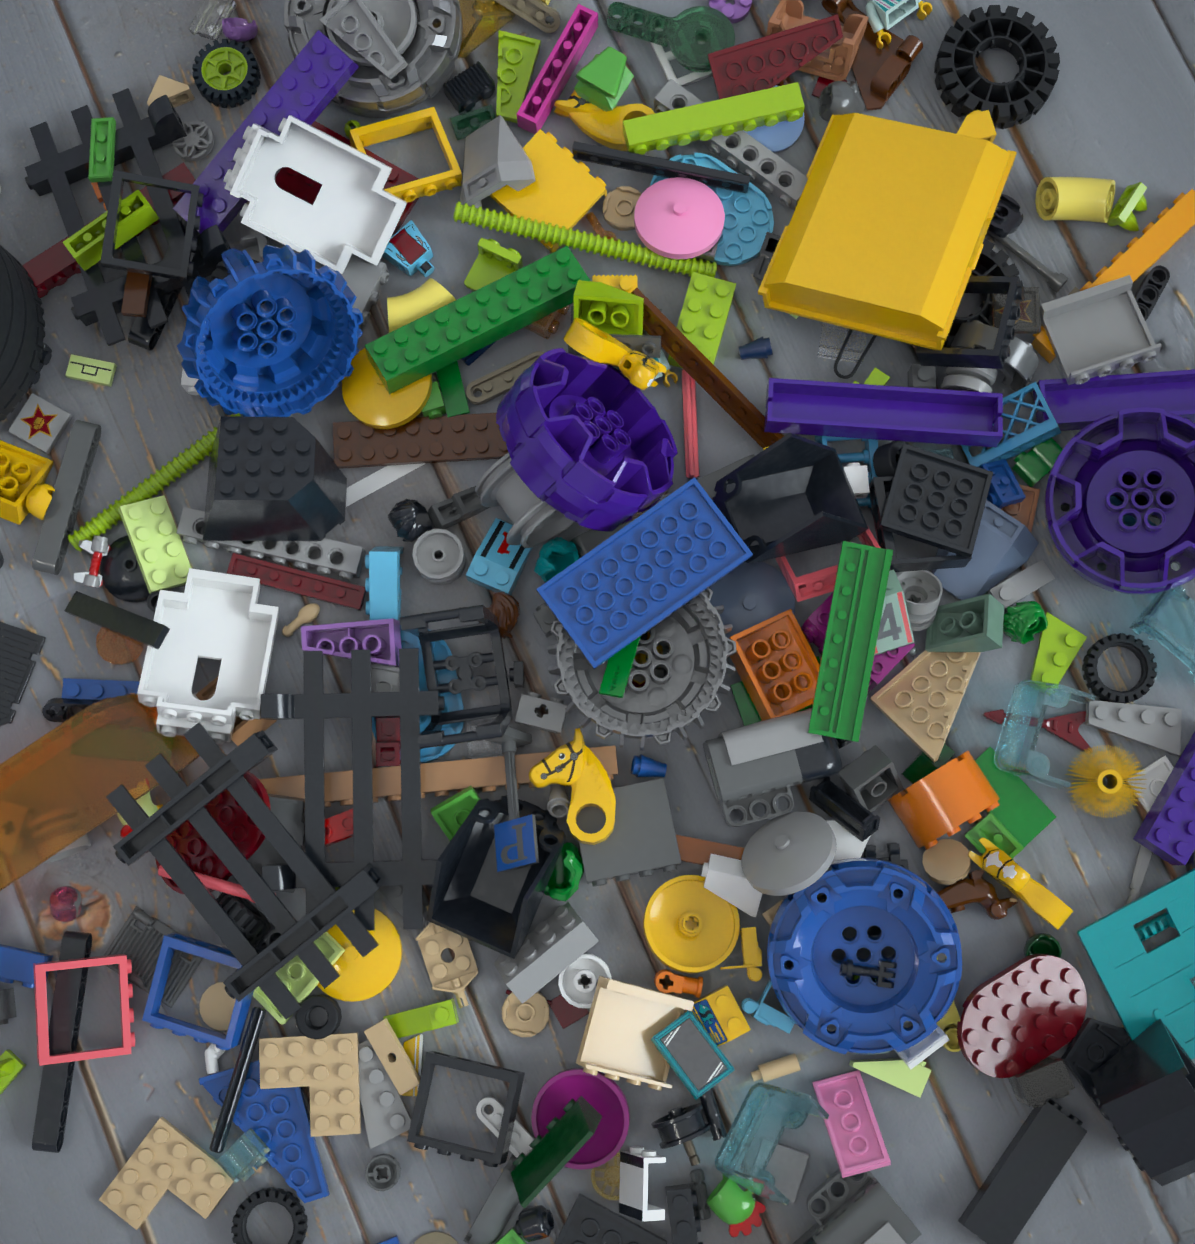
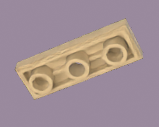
(400, 1068)

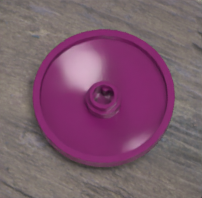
(603, 1096)

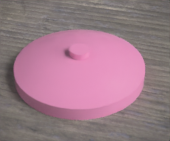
(679, 218)

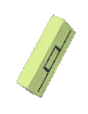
(91, 370)

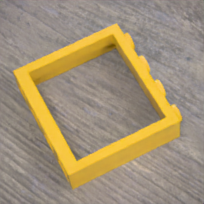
(402, 126)

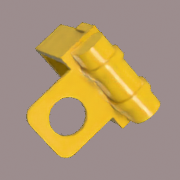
(751, 954)

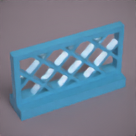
(1024, 440)

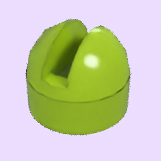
(347, 127)

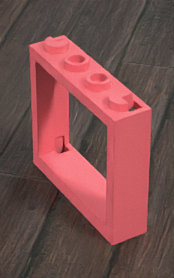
(820, 581)
(41, 1013)

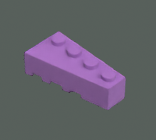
(338, 639)

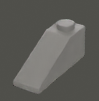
(1022, 584)

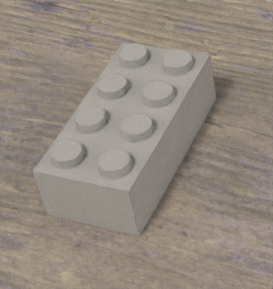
(546, 952)

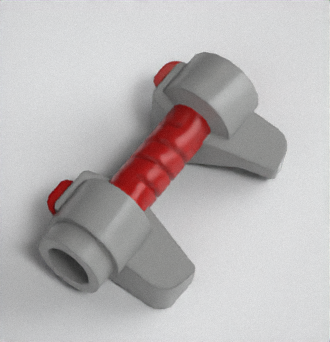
(97, 548)

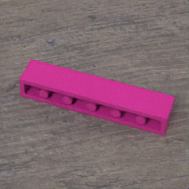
(557, 69)

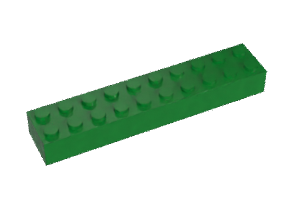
(476, 320)

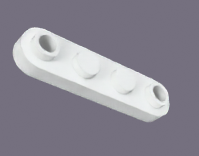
(520, 1136)

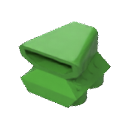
(604, 79)

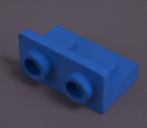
(1004, 486)

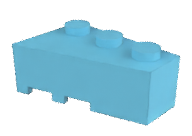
(384, 583)

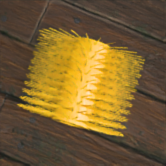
(1114, 781)

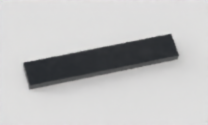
(117, 620)

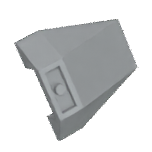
(492, 161)

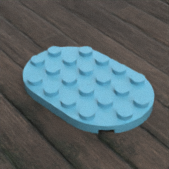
(746, 215)

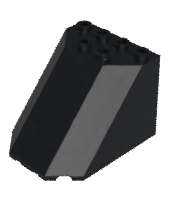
(790, 500)
(477, 899)

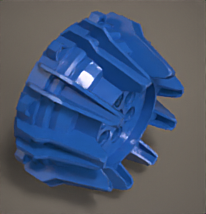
(294, 365)

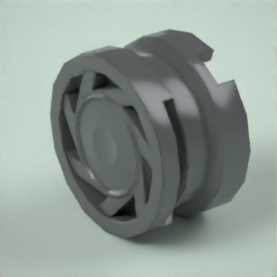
(383, 1172)

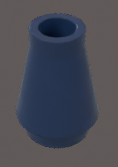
(756, 349)

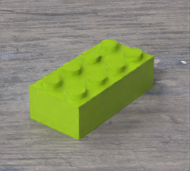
(705, 314)

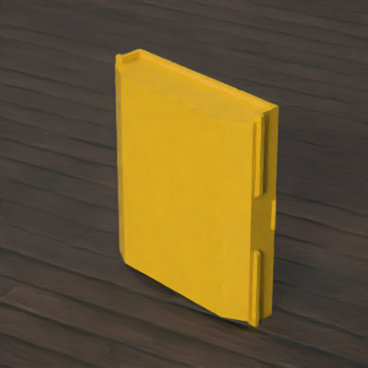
(887, 229)

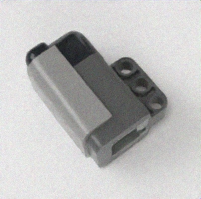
(764, 761)
(858, 1214)

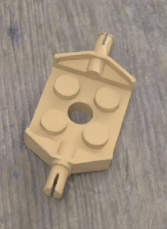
(444, 975)

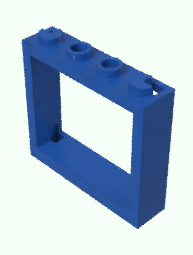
(182, 1028)

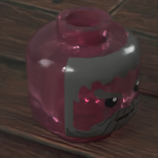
(65, 903)

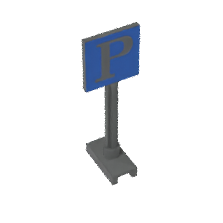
(516, 837)

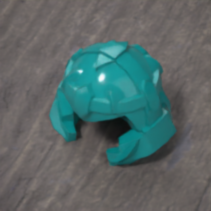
(555, 557)

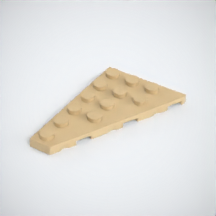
(927, 697)

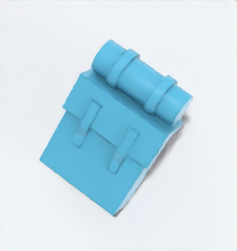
(766, 1013)

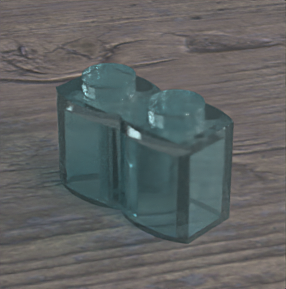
(243, 1156)

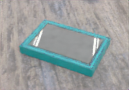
(692, 1054)

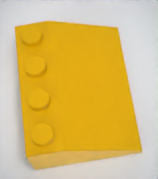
(18, 476)

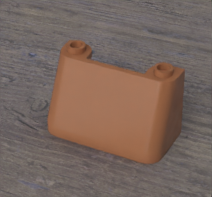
(837, 59)

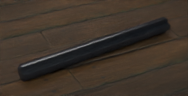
(237, 1080)

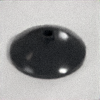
(117, 578)

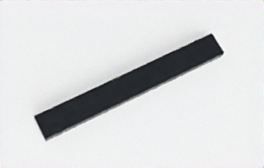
(660, 167)

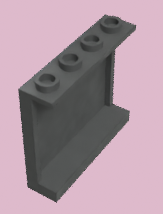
(640, 838)

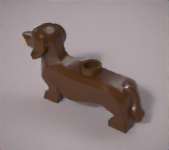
(976, 891)

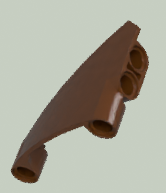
(877, 69)

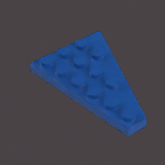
(282, 1124)

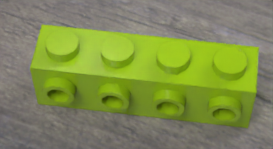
(88, 242)

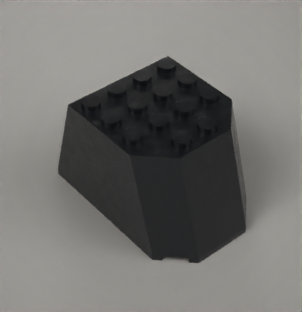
(271, 483)
(1151, 1103)

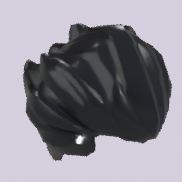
(410, 519)

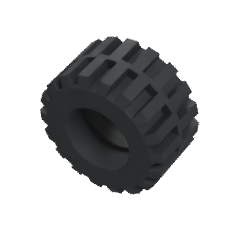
(245, 916)

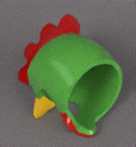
(735, 1207)

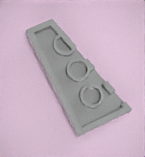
(361, 30)
(1139, 723)
(381, 1103)

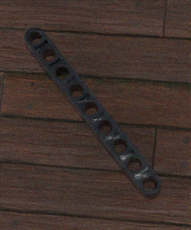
(63, 1038)

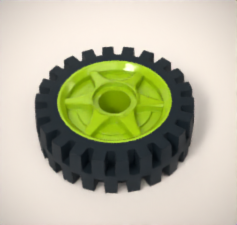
(225, 58)

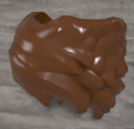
(507, 612)

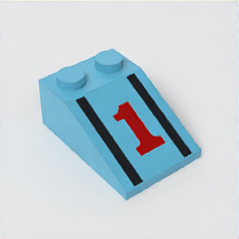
(496, 562)

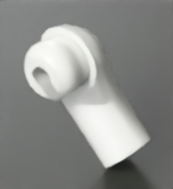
(212, 1055)

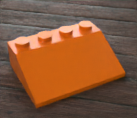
(776, 666)

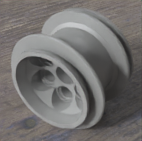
(531, 518)

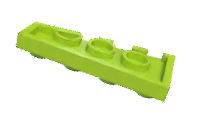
(514, 72)

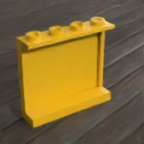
(561, 189)

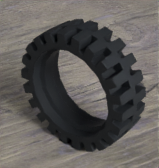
(1146, 661)
(270, 1195)

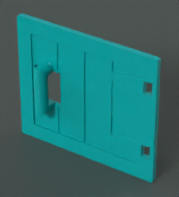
(1153, 982)

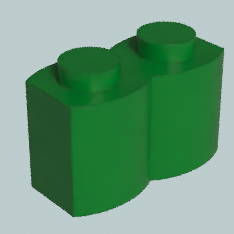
(1037, 462)

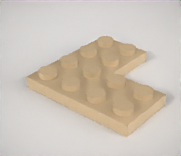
(328, 1069)
(161, 1164)

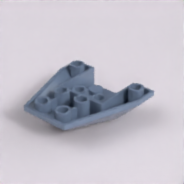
(999, 550)

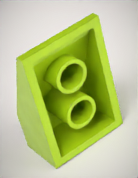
(609, 308)

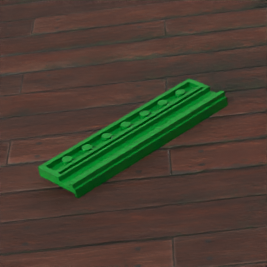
(850, 641)

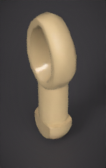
(306, 615)

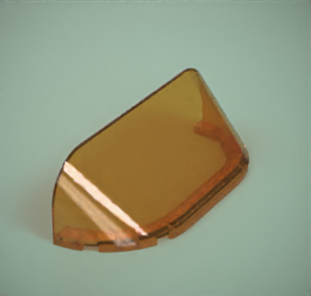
(62, 779)

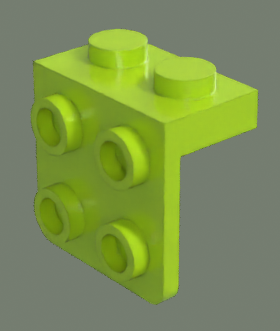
(492, 264)

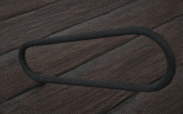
(860, 360)

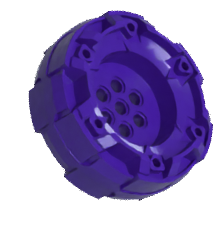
(586, 440)
(1092, 530)

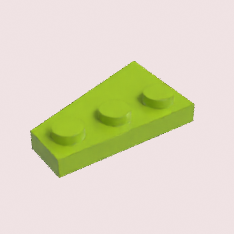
(1056, 650)

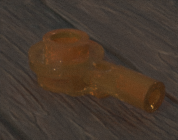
(598, 228)

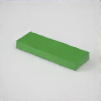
(102, 149)

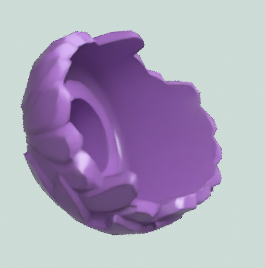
(239, 29)

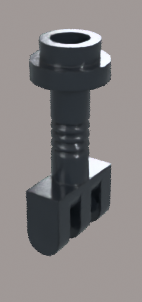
(847, 969)

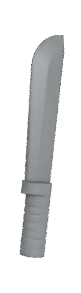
(1140, 870)

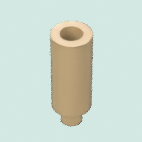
(776, 1068)

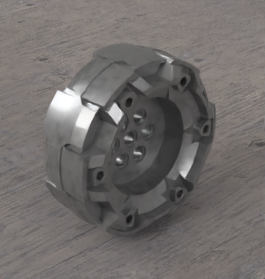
(368, 89)

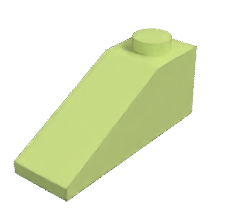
(896, 1073)

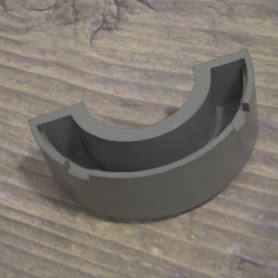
(1018, 367)

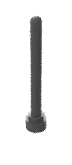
(1054, 279)

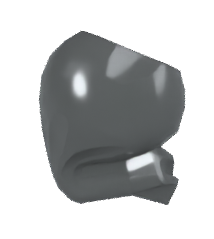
(840, 99)

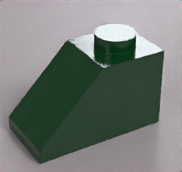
(923, 765)

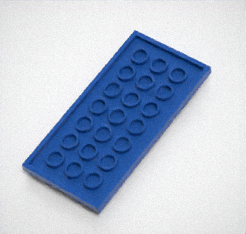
(644, 572)

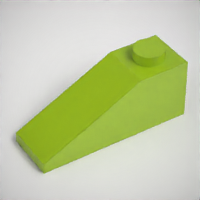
(424, 1018)

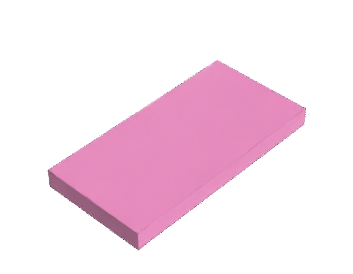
(851, 1124)

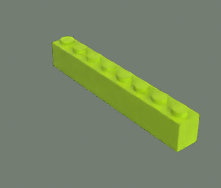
(713, 119)

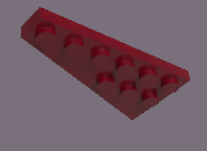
(772, 58)

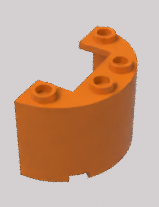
(944, 800)

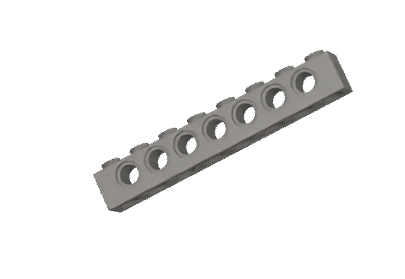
(675, 95)
(193, 520)

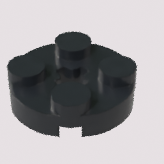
(1009, 221)

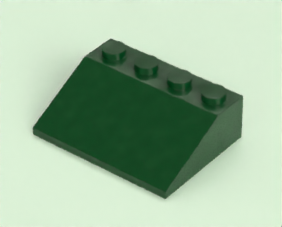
(554, 1149)

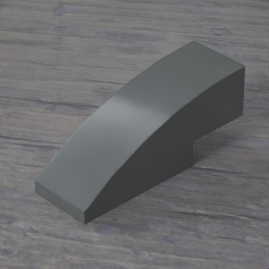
(456, 509)

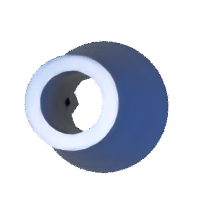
(647, 767)

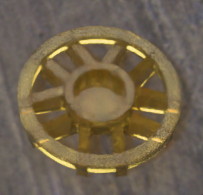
(611, 1178)

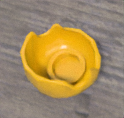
(39, 500)

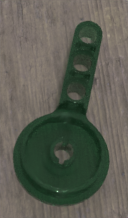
(681, 31)

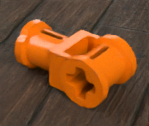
(679, 983)

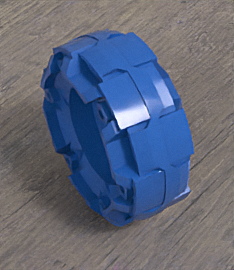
(865, 1015)

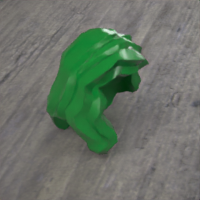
(566, 874)

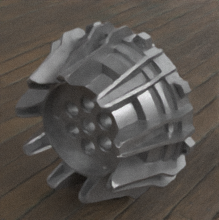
(663, 704)

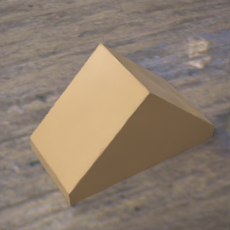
(176, 91)

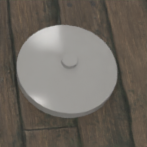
(395, 17)
(788, 853)

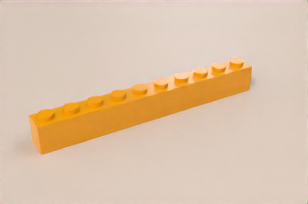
(1140, 254)

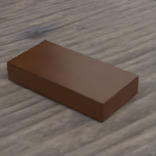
(136, 294)

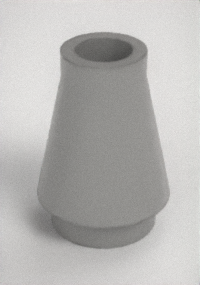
(558, 801)

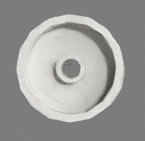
(570, 980)

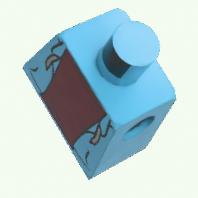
(409, 251)

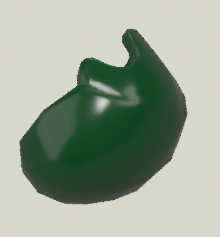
(1042, 944)

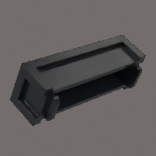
(844, 809)

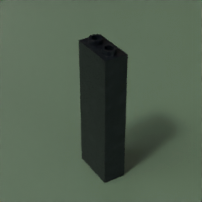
(1023, 1174)

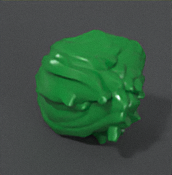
(1024, 621)

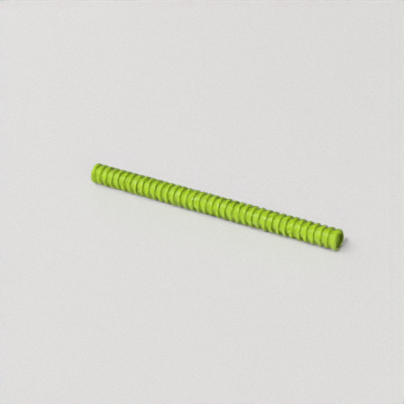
(579, 240)
(146, 489)

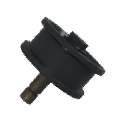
(681, 1127)

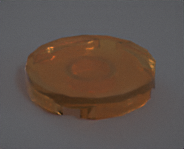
(117, 648)

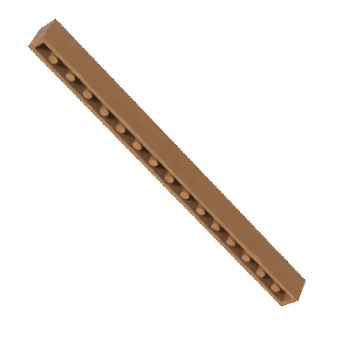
(435, 777)

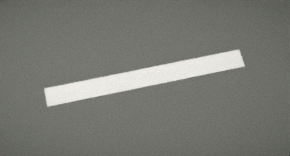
(377, 480)

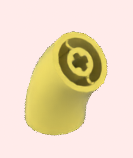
(1075, 199)
(416, 304)

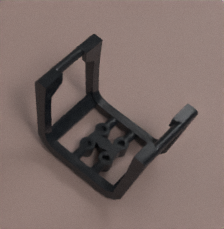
(418, 625)

